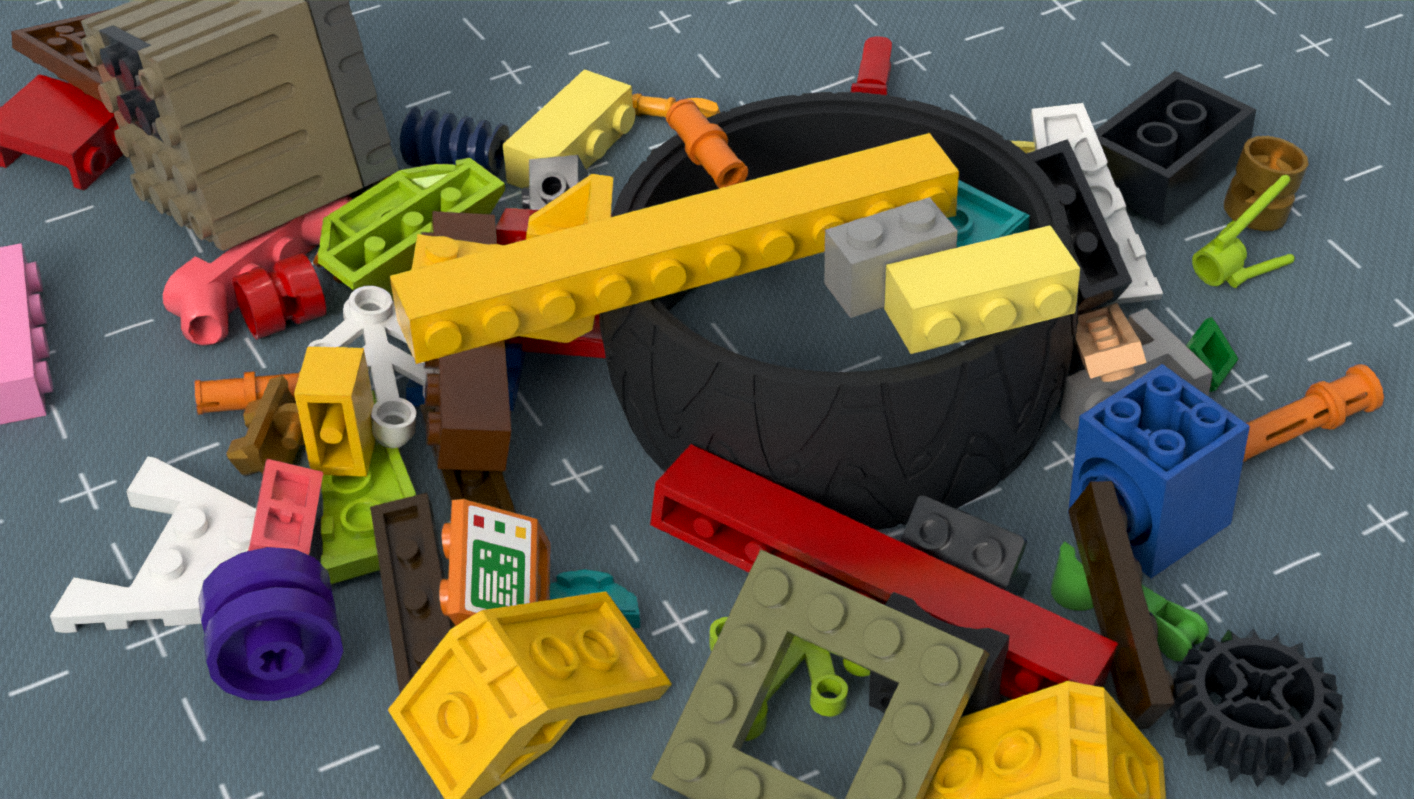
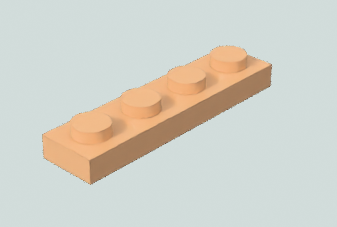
(1108, 344)

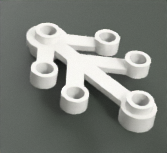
(373, 314)

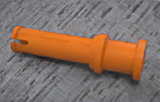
(1323, 406)

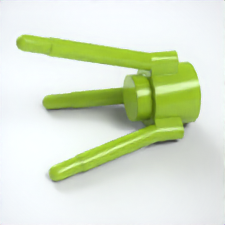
(1225, 255)

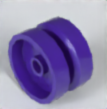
(269, 624)

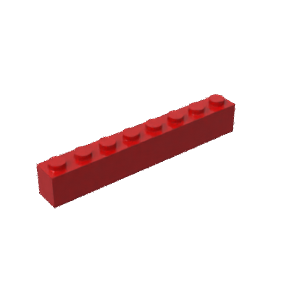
(740, 512)

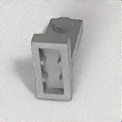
(1159, 348)

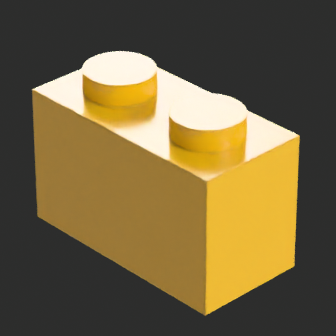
(336, 410)

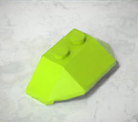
(380, 227)

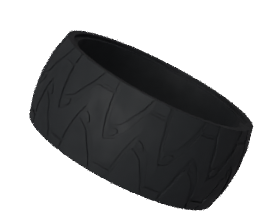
(858, 436)

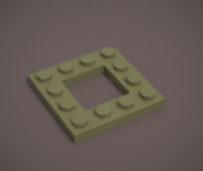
(787, 601)

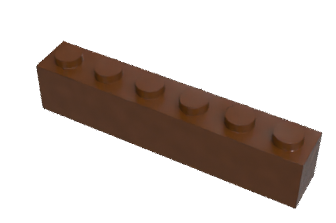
(470, 386)

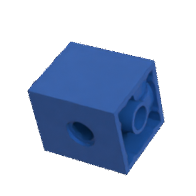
(1170, 463)

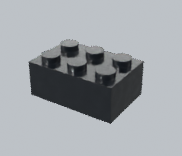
(1174, 144)

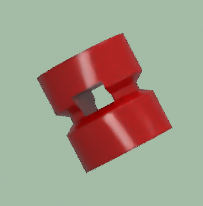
(279, 296)

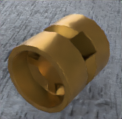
(1258, 168)

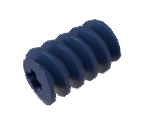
(442, 141)

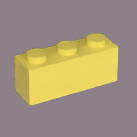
(577, 121)
(981, 289)

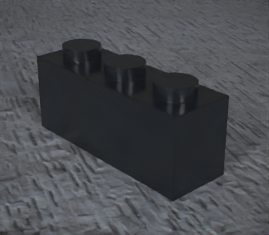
(1101, 265)

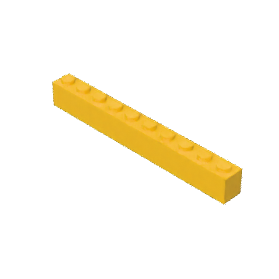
(660, 248)

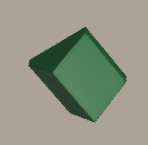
(1213, 350)

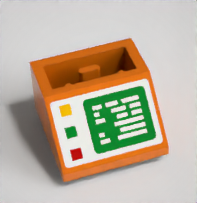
(493, 560)

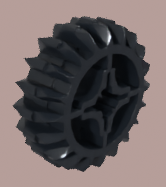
(1253, 723)

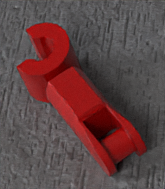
(874, 67)

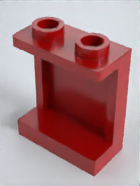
(59, 126)

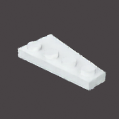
(1073, 123)

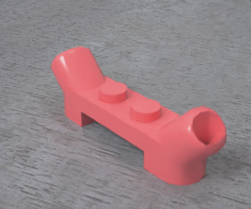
(204, 291)

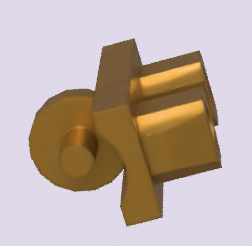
(272, 430)

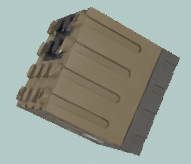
(240, 108)

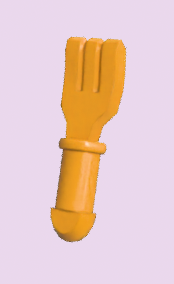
(659, 106)

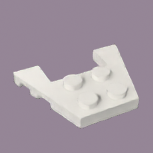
(198, 537)

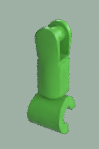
(1176, 625)

